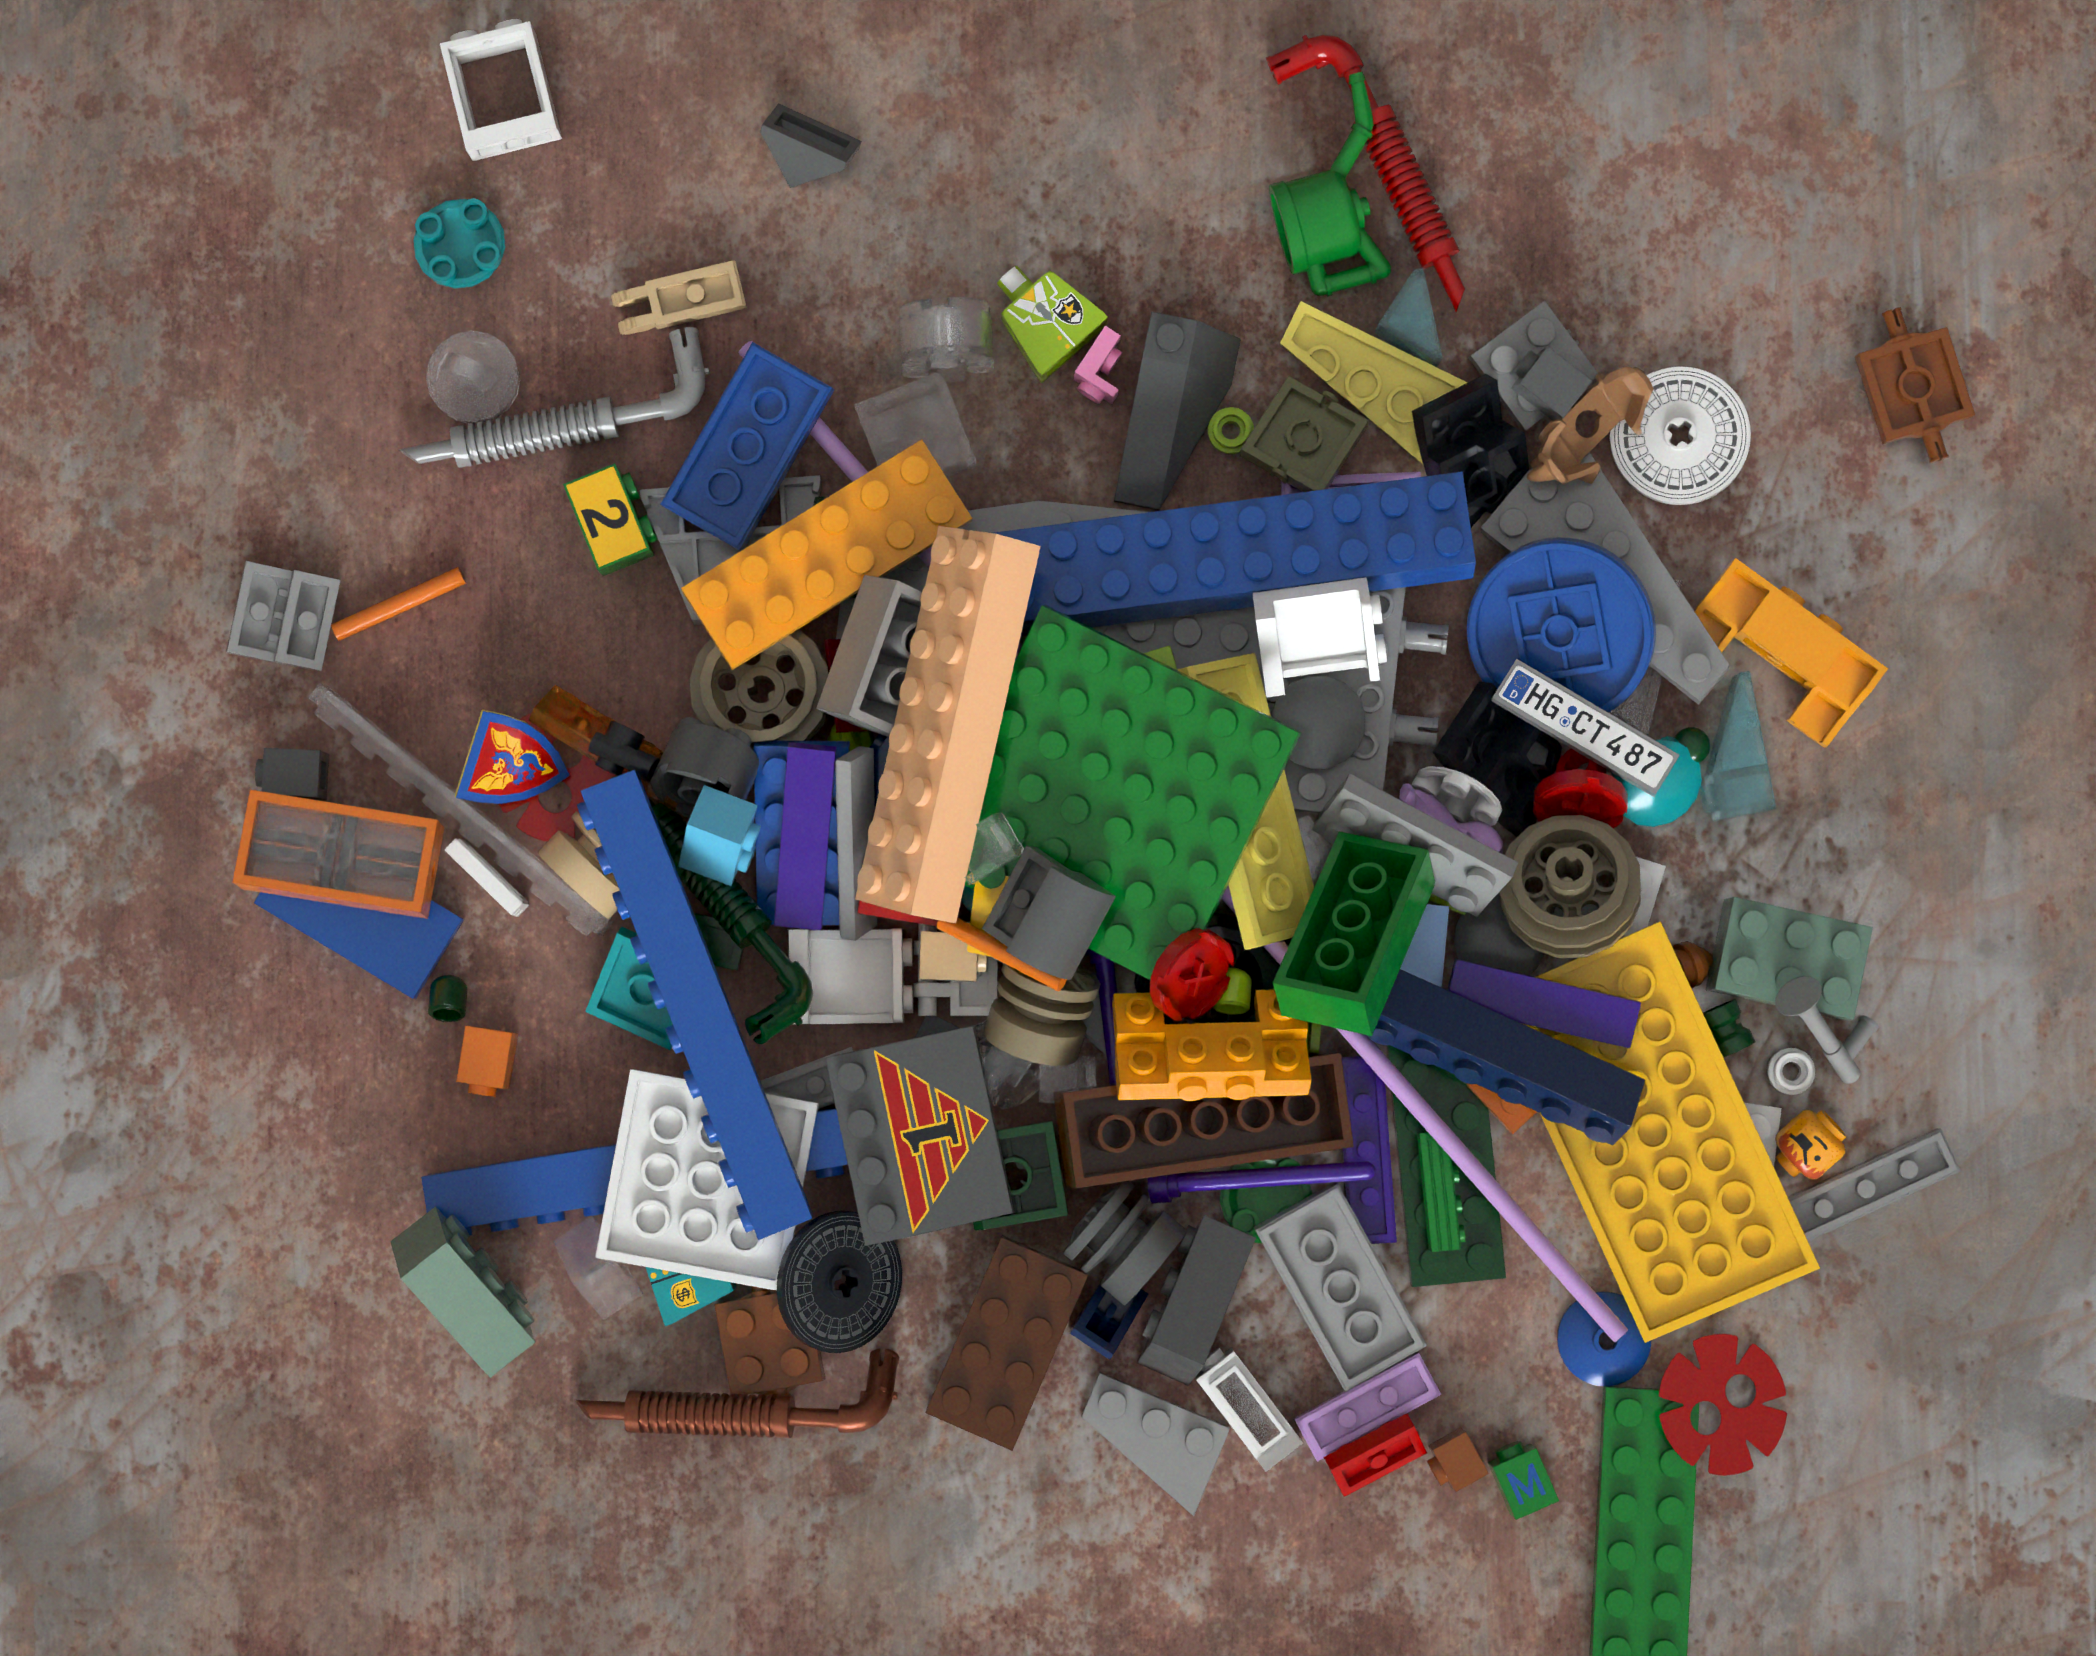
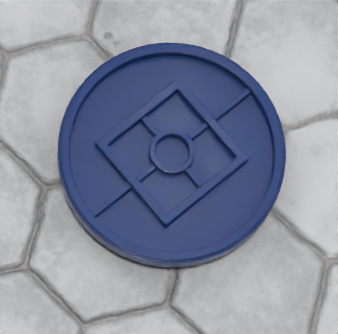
(1566, 614)

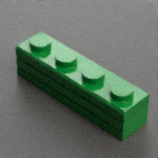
(1439, 1196)

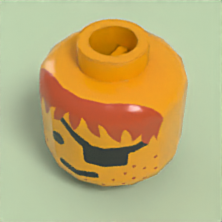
(1810, 1144)

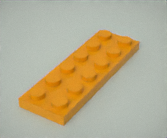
(825, 554)

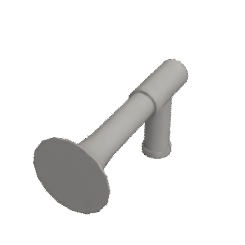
(1800, 999)

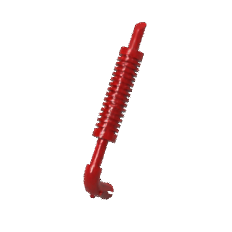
(1391, 157)

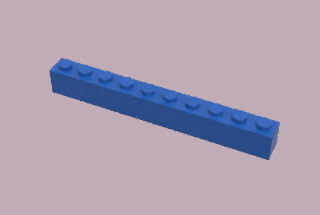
(696, 1004)
(570, 1181)

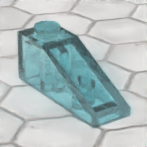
(1738, 766)

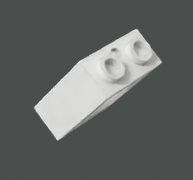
(511, 134)

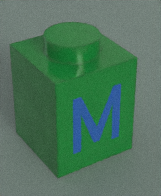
(1522, 1479)

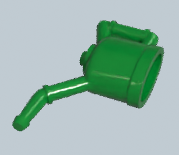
(1325, 220)

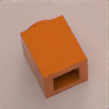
(487, 1060)

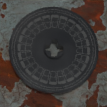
(806, 1277)

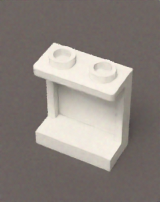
(1318, 631)
(855, 978)

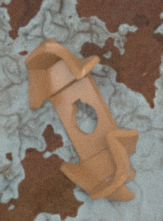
(1614, 398)

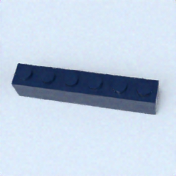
(1508, 1059)

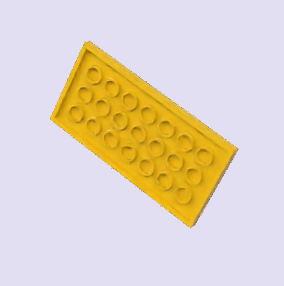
(1689, 1190)

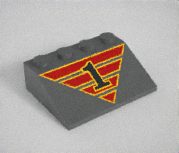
(919, 1135)

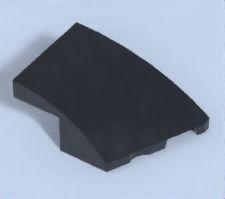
(1468, 436)
(1500, 754)

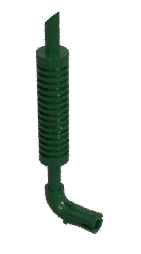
(745, 926)

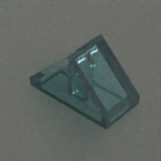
(1411, 322)

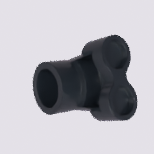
(621, 750)

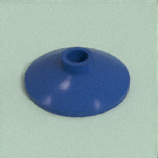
(1586, 1359)

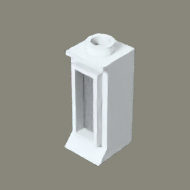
(1247, 1408)

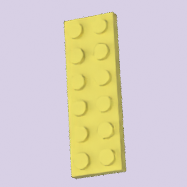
(1273, 873)

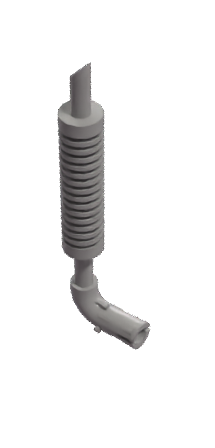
(571, 423)

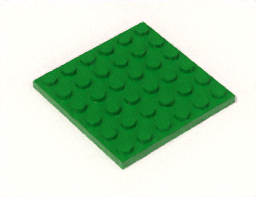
(1130, 781)

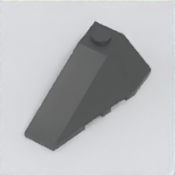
(1177, 392)

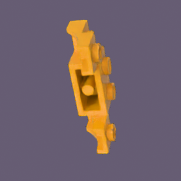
(1796, 643)
(1208, 1058)

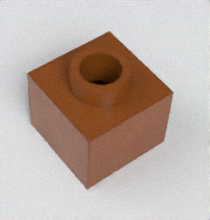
(1456, 1460)

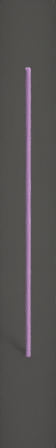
(1372, 1055)

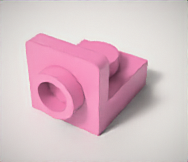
(1100, 358)

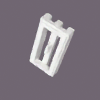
(487, 876)

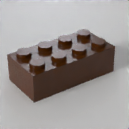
(1007, 1342)

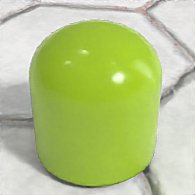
(1238, 993)

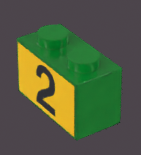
(610, 519)

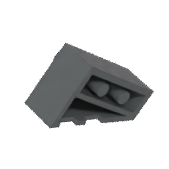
(1195, 1299)

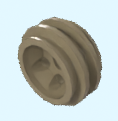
(796, 723)
(1575, 848)

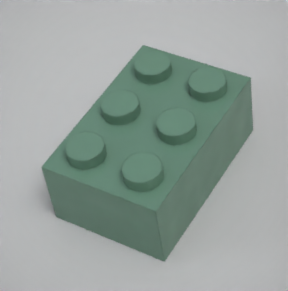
(1770, 945)
(464, 1290)

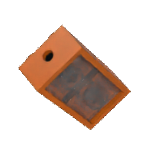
(338, 854)

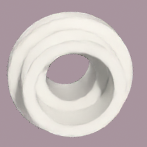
(1805, 1068)

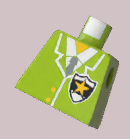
(1048, 320)

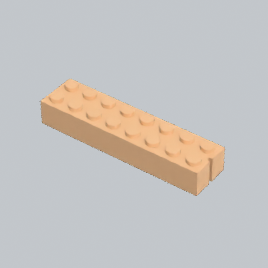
(947, 723)

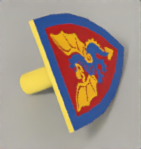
(508, 762)

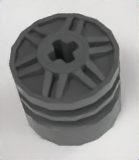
(1124, 1241)

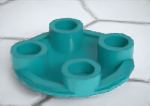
(459, 243)
(1674, 795)

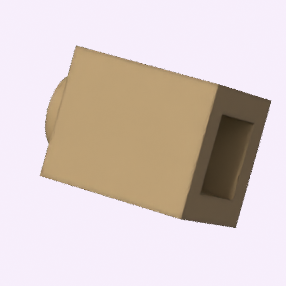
(948, 959)

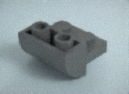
(1048, 914)

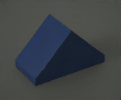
(1106, 1320)

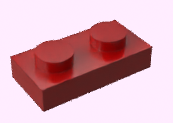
(1375, 1454)

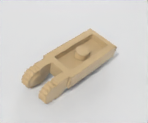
(683, 297)

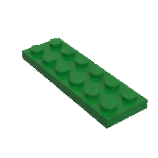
(1641, 1530)

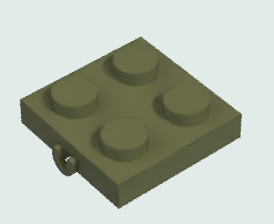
(1304, 437)

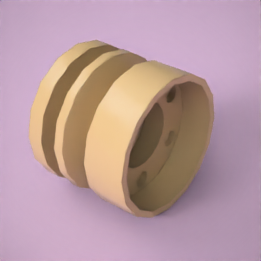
(580, 868)

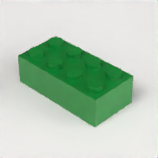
(1354, 933)

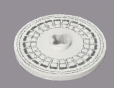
(1691, 470)

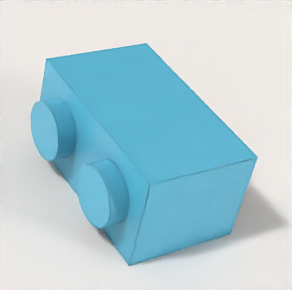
(719, 836)

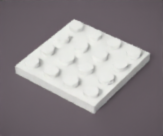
(669, 1195)

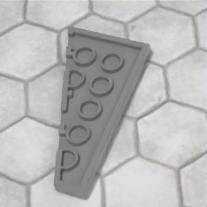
(1596, 514)

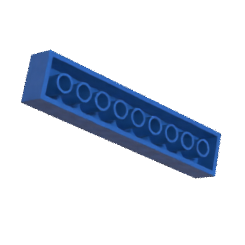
(1228, 550)

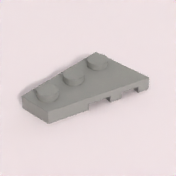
(1158, 1437)

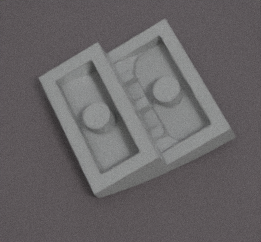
(283, 616)

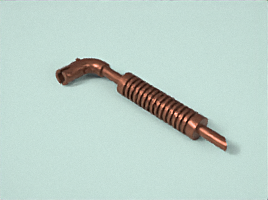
(749, 1414)

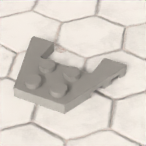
(698, 552)

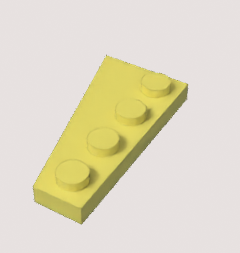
(1367, 372)

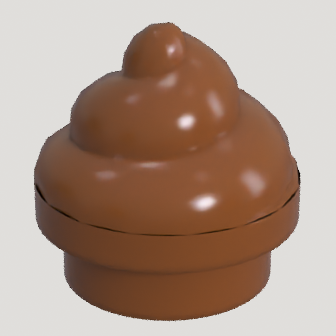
(1694, 961)

